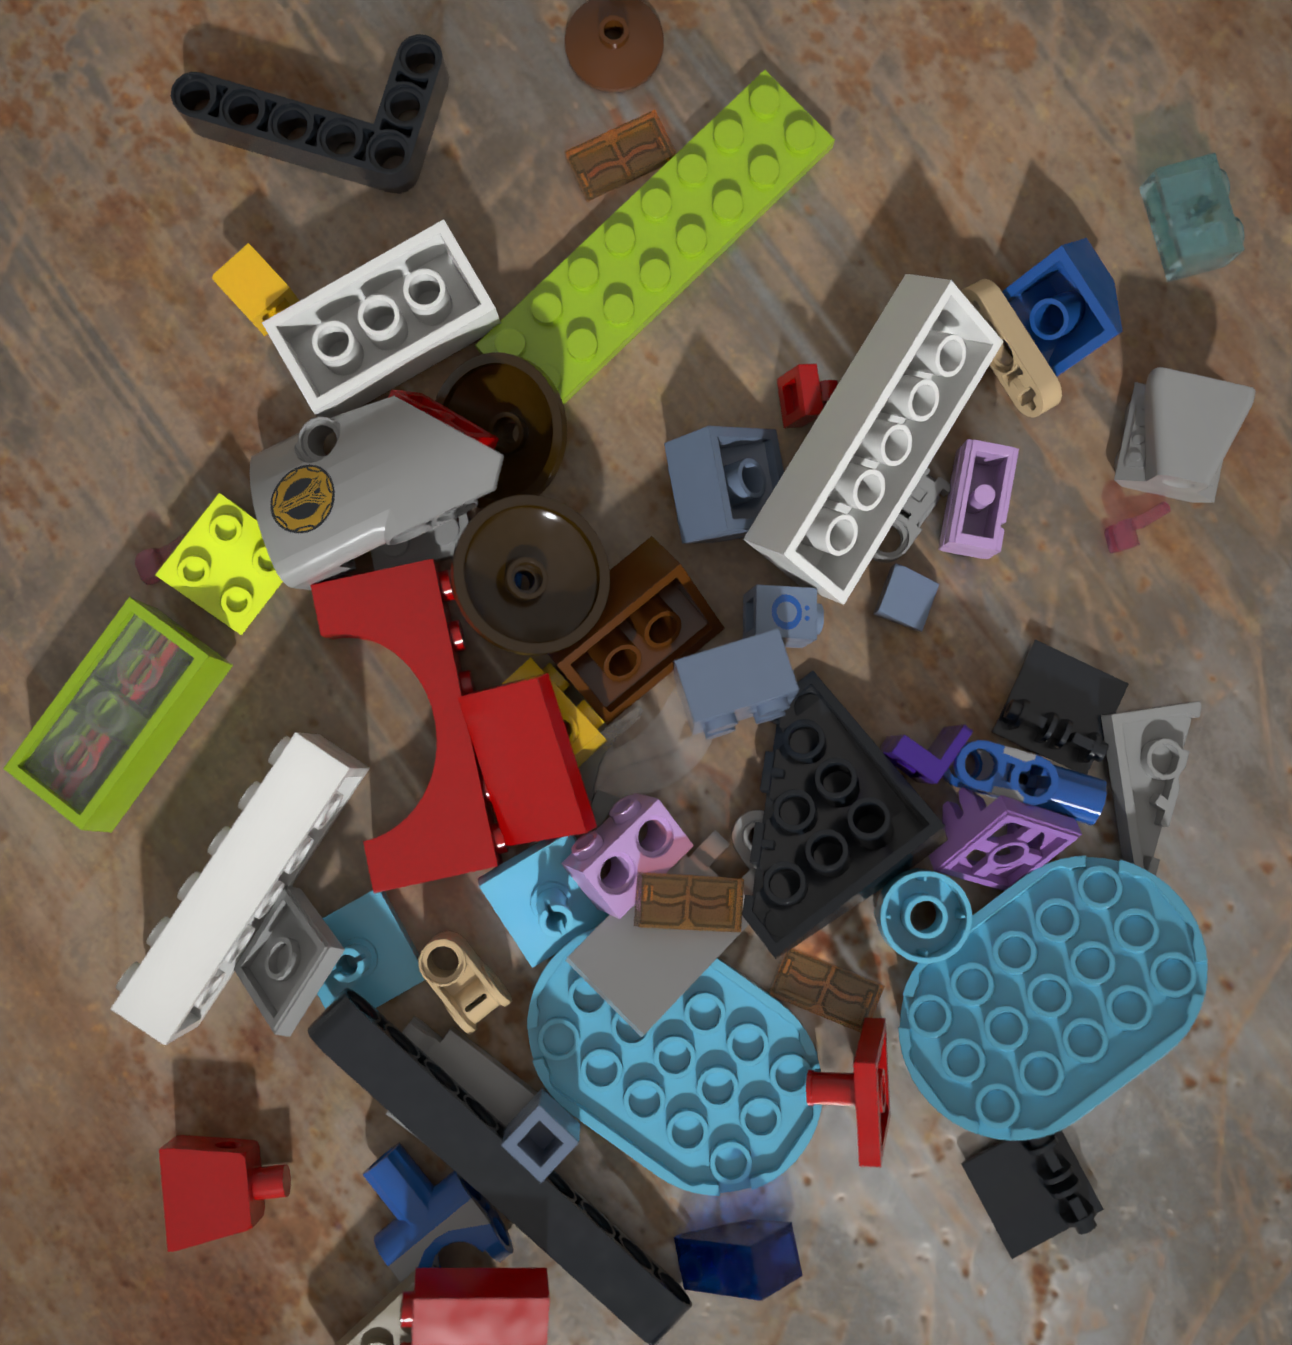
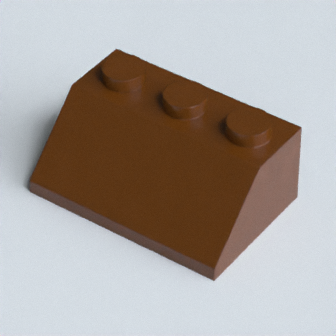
(647, 624)

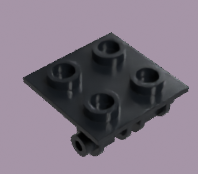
(1059, 708)
(1033, 1190)

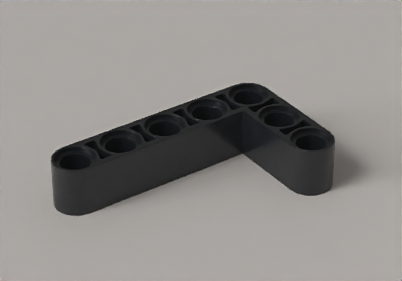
(328, 129)

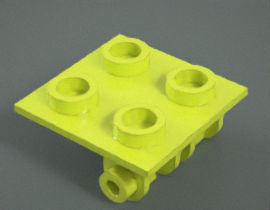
(223, 565)

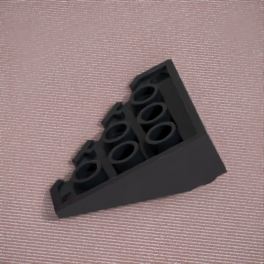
(832, 821)

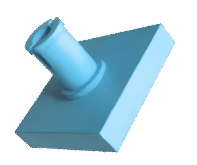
(540, 899)
(377, 954)

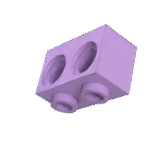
(619, 841)

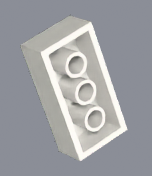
(383, 322)

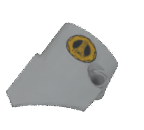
(379, 485)

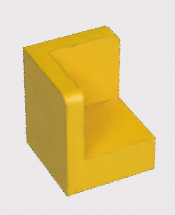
(254, 286)

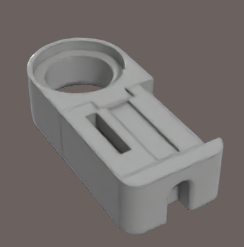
(914, 513)

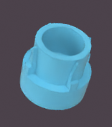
(951, 922)

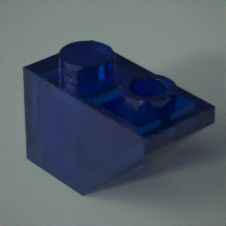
(739, 1258)

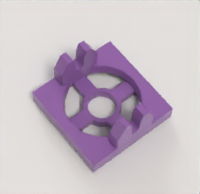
(1032, 837)

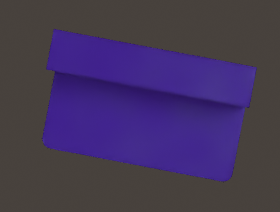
(924, 764)

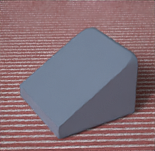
(906, 597)

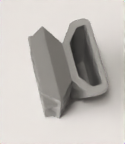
(1180, 434)

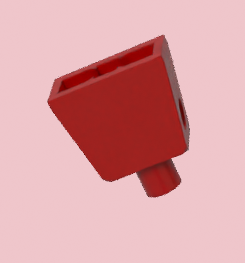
(215, 1188)

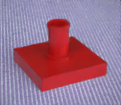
(864, 1089)

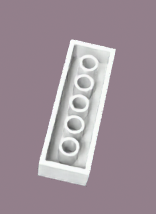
(875, 437)
(232, 896)

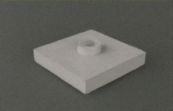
(288, 960)

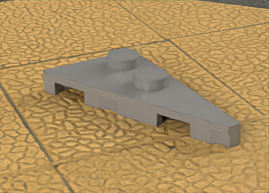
(1144, 773)

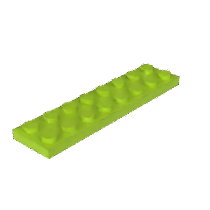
(663, 236)

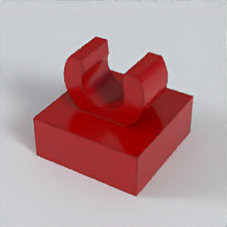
(803, 395)

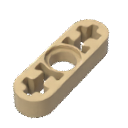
(1026, 374)

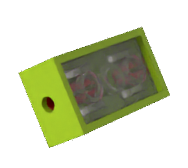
(118, 717)

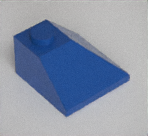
(1067, 304)

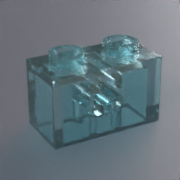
(1192, 217)

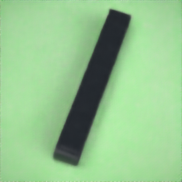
(471, 1142)

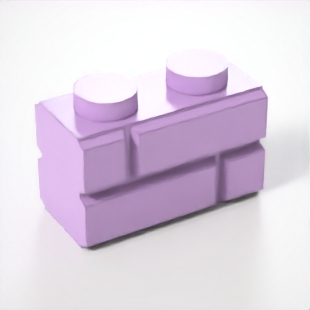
(978, 499)

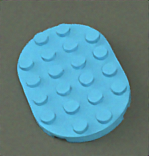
(1054, 998)
(699, 1098)

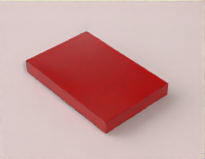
(527, 761)

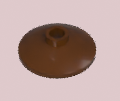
(620, 62)

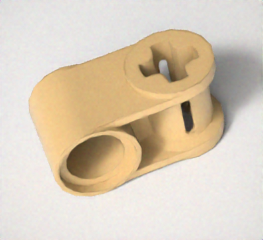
(464, 983)

